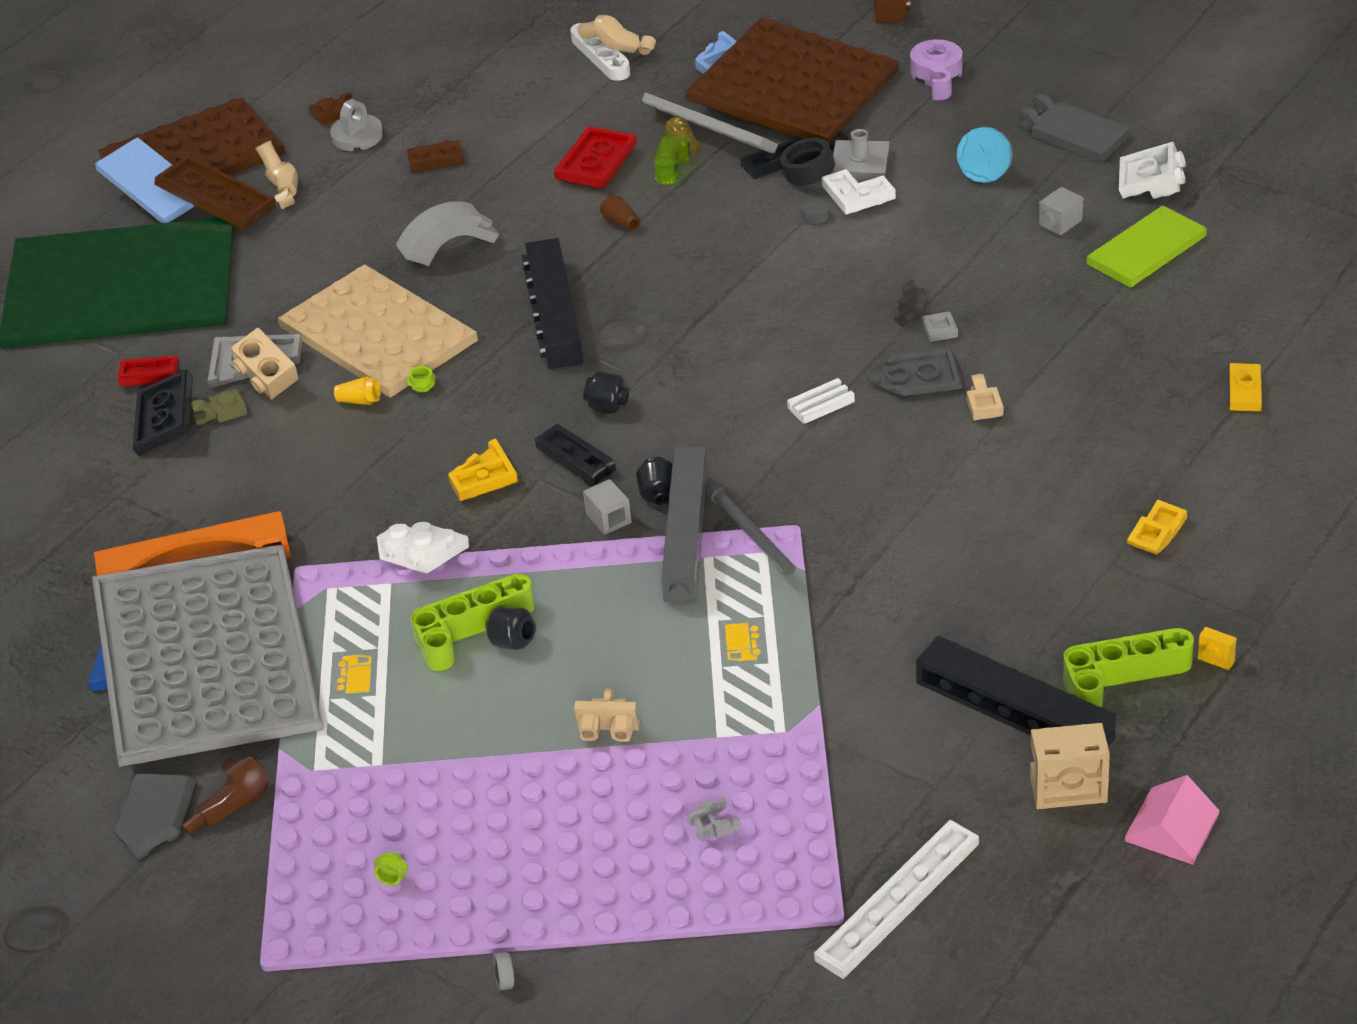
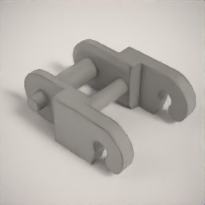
(717, 827)

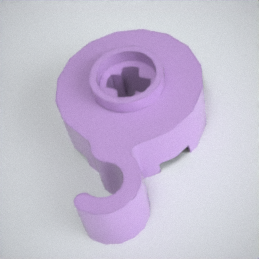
(937, 64)

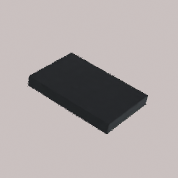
(163, 412)

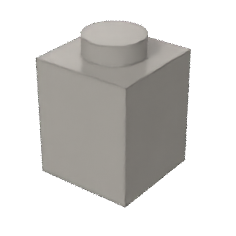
(1060, 211)
(607, 507)

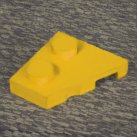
(483, 473)

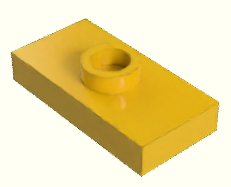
(1245, 387)

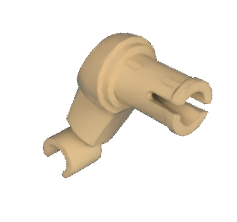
(615, 36)
(280, 174)

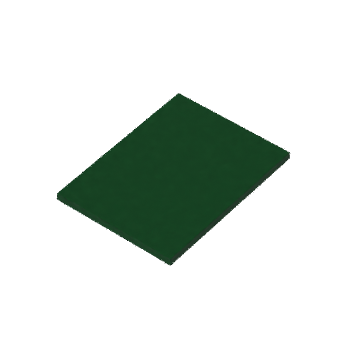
(118, 282)

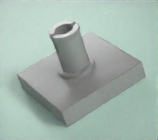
(861, 157)

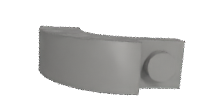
(439, 224)

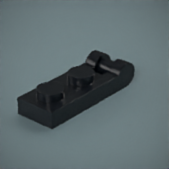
(575, 454)

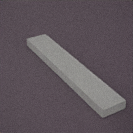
(710, 123)

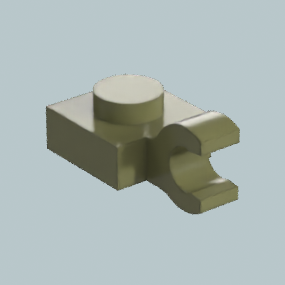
(222, 406)

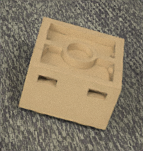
(1069, 766)

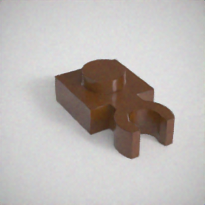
(328, 109)

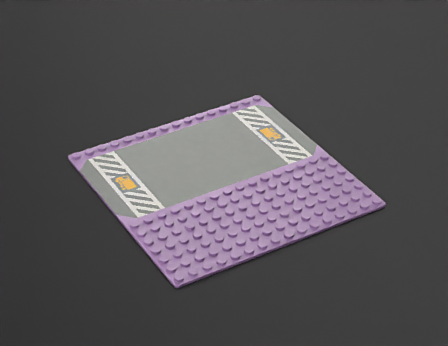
(497, 800)

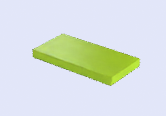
(1146, 246)

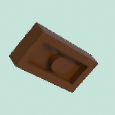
(435, 156)

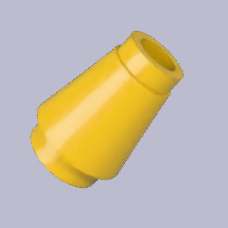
(358, 391)

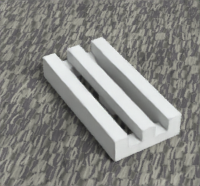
(820, 401)

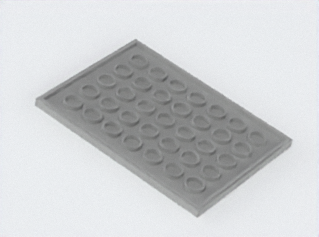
(204, 655)

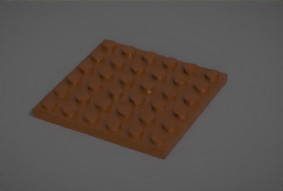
(792, 81)

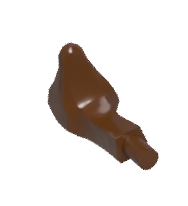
(244, 785)

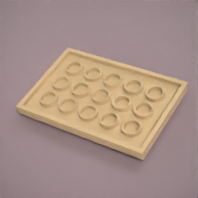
(377, 328)

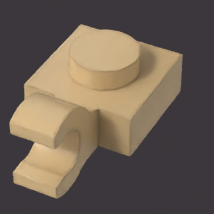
(983, 401)

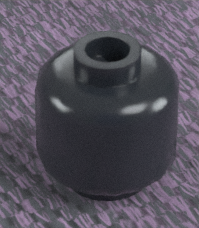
(605, 392)
(655, 480)
(510, 627)

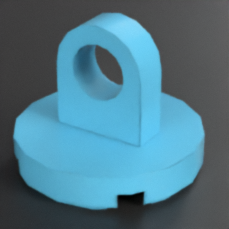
(984, 154)

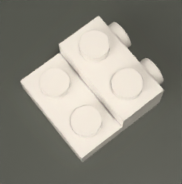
(1153, 171)
(421, 546)

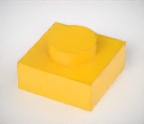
(1217, 648)

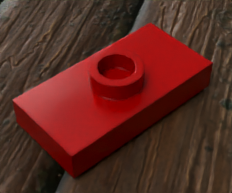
(147, 370)

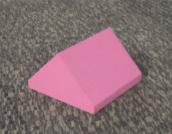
(1174, 820)

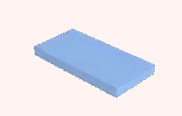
(134, 172)

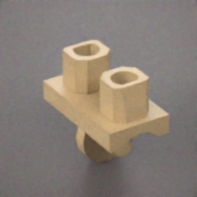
(606, 714)

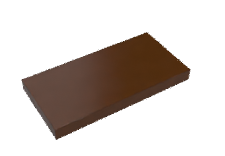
(215, 192)

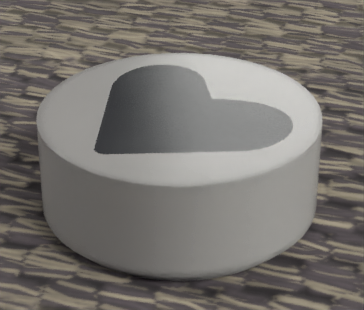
(503, 971)

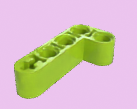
(464, 615)
(1125, 660)

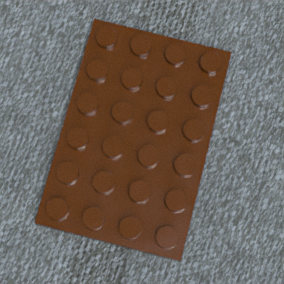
(217, 136)

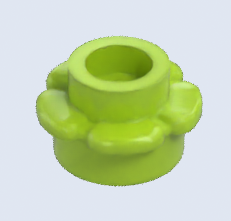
(421, 378)
(390, 868)

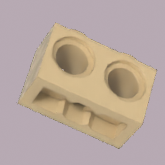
(268, 360)

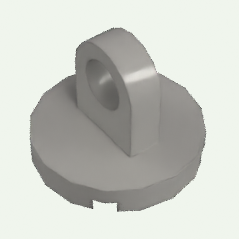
(356, 129)

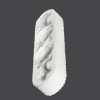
(609, 61)

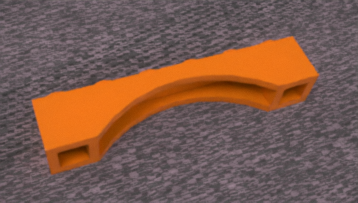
(209, 541)

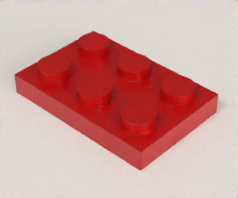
(595, 157)

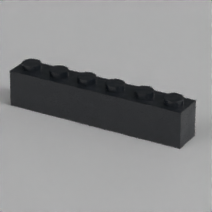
(551, 304)
(1004, 691)

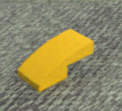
(1158, 528)

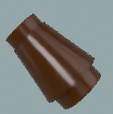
(618, 212)

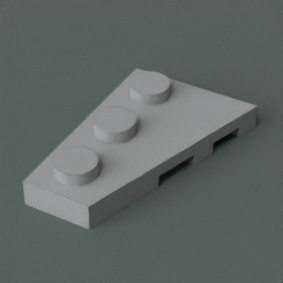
(221, 367)

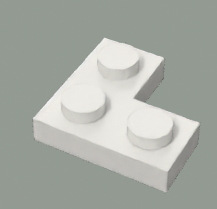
(857, 196)

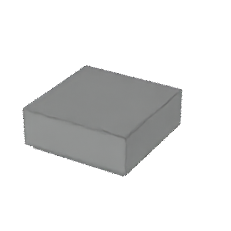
(939, 326)

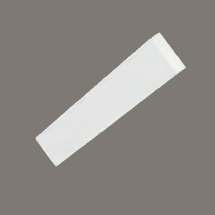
(896, 899)

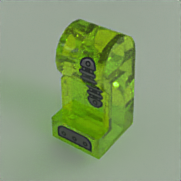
(669, 156)

